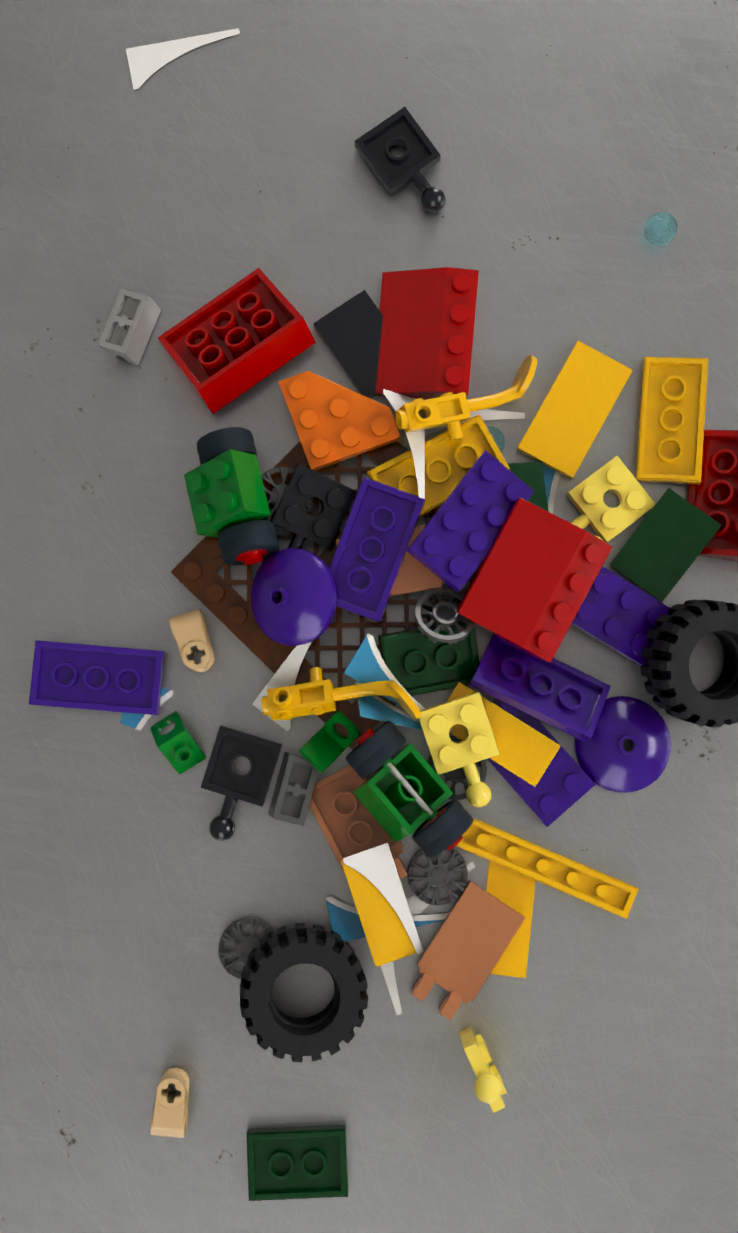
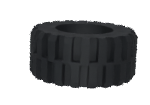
(669, 658)
(311, 1034)

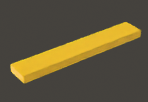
(549, 868)

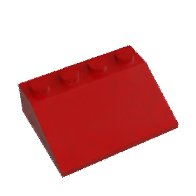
(427, 331)
(237, 340)
(719, 492)
(534, 579)

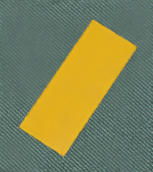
(520, 746)
(518, 893)
(380, 922)

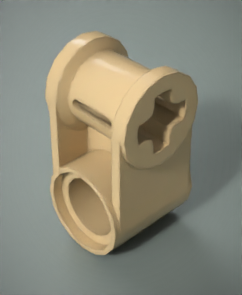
(192, 634)
(171, 1107)

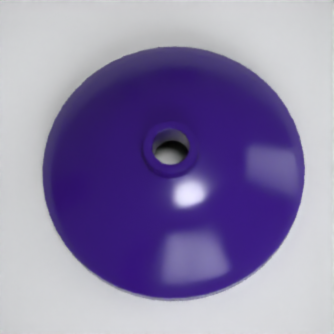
(306, 601)
(609, 763)

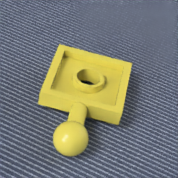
(604, 520)
(476, 746)
(489, 1084)

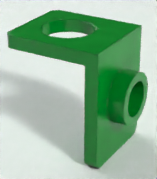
(328, 743)
(177, 745)

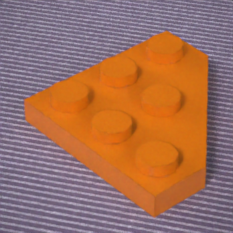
(335, 420)

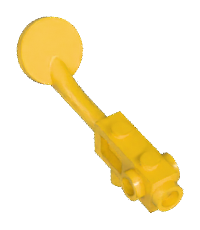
(455, 408)
(321, 697)

